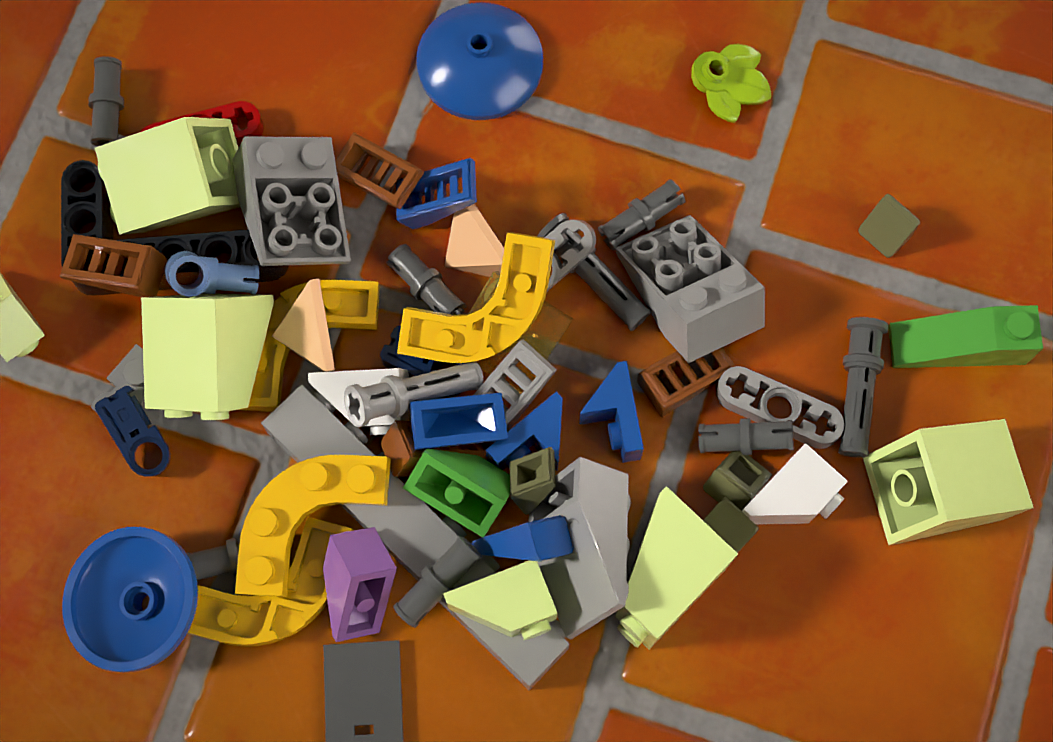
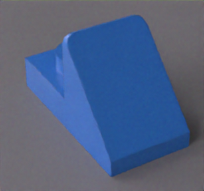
(616, 401)
(537, 429)

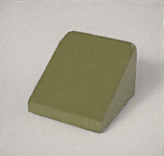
(889, 226)
(532, 479)
(737, 479)
(731, 524)

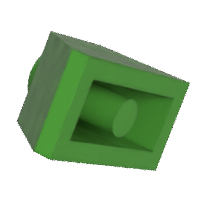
(460, 487)

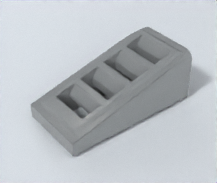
(519, 402)

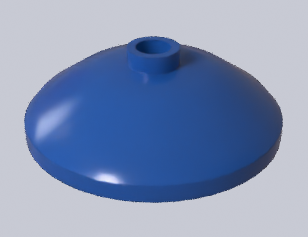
(482, 81)
(107, 593)

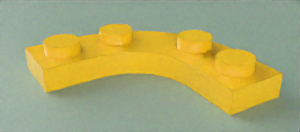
(346, 306)
(501, 320)
(289, 500)
(268, 619)

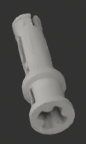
(394, 394)

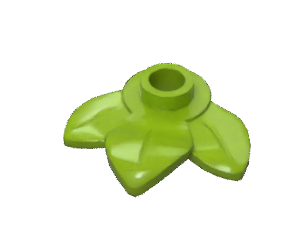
(736, 80)

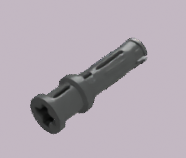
(601, 279)
(862, 367)

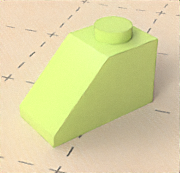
(18, 327)
(507, 601)

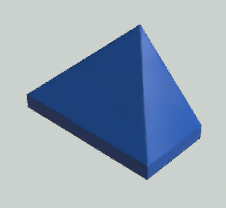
(458, 421)

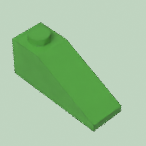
(968, 338)

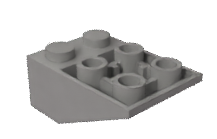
(291, 200)
(693, 287)
(593, 577)

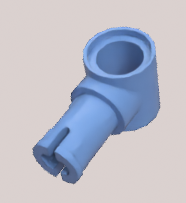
(211, 275)

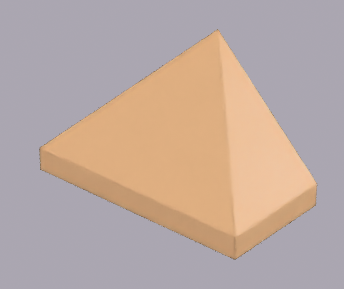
(473, 244)
(306, 328)

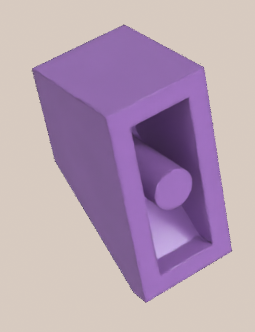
(357, 582)

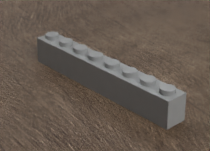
(407, 526)

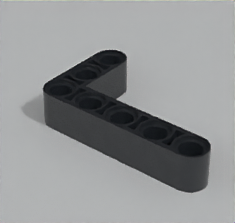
(94, 206)

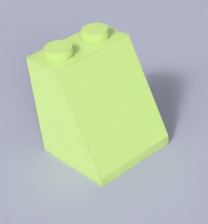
(170, 174)
(202, 352)
(947, 480)
(671, 570)

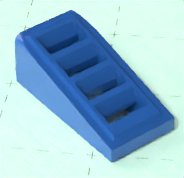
(418, 215)
(529, 541)

